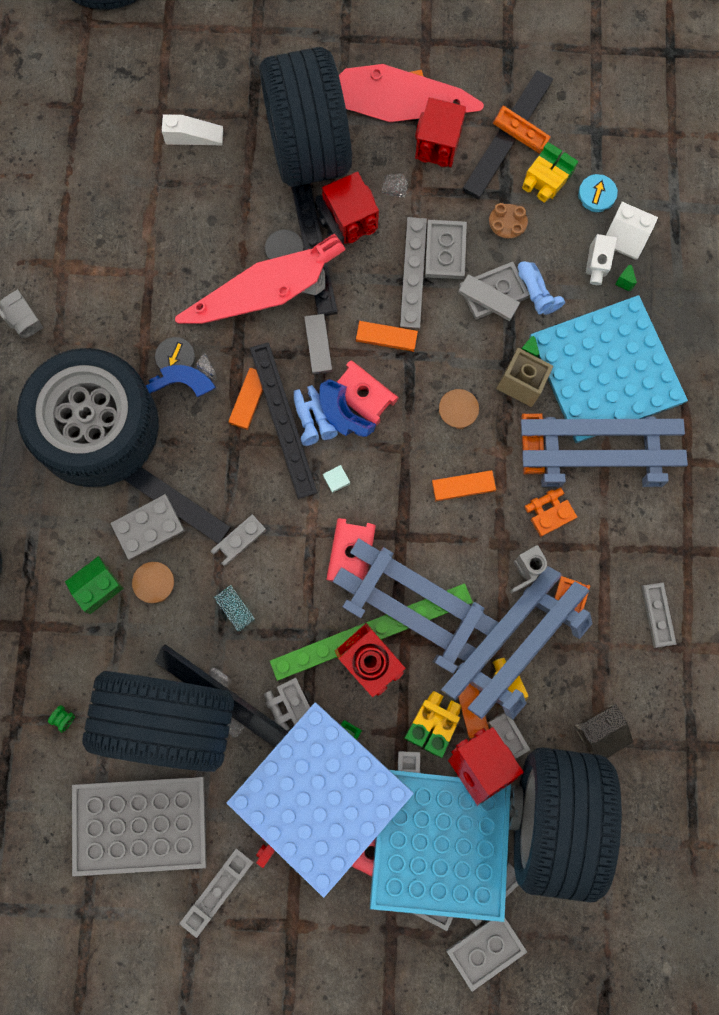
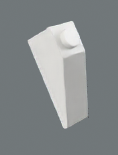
(190, 131)

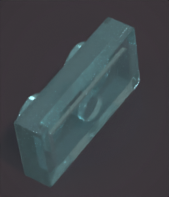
(234, 608)

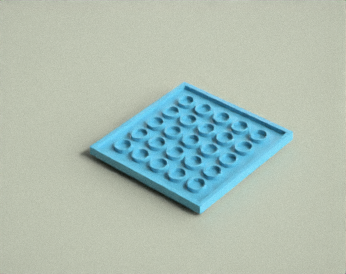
(609, 365)
(443, 852)

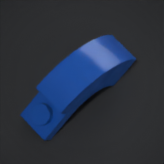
(179, 373)
(338, 413)

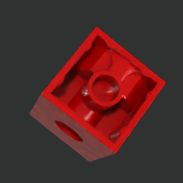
(439, 132)
(352, 207)
(371, 673)
(484, 764)

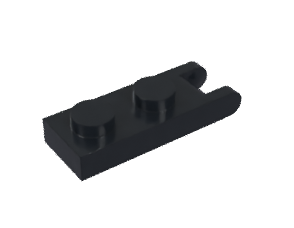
(326, 219)

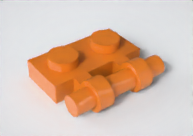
(552, 518)

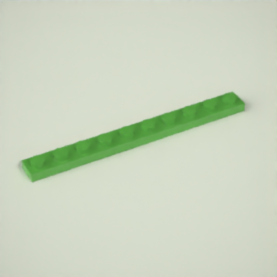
(383, 626)

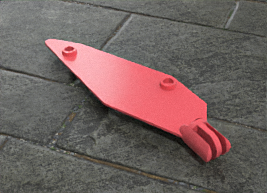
(397, 94)
(264, 284)

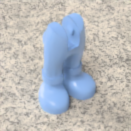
(536, 287)
(303, 409)

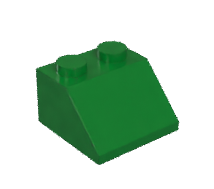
(93, 585)

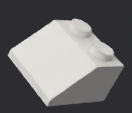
(631, 229)

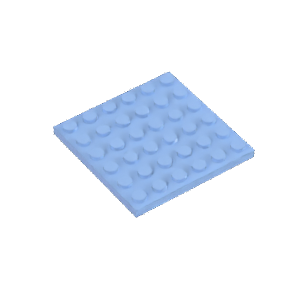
(320, 799)

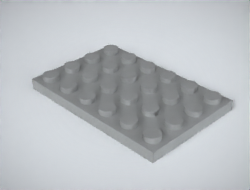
(138, 826)

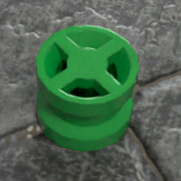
(61, 718)

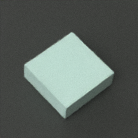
(336, 479)

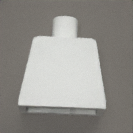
(600, 258)

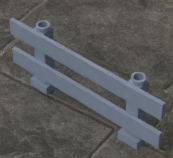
(652, 457)
(365, 591)
(495, 689)

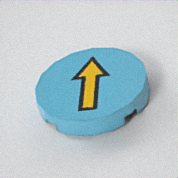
(597, 193)

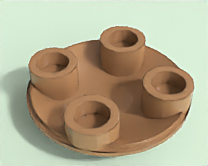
(508, 220)
(459, 408)
(153, 582)

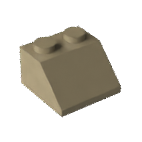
(525, 377)

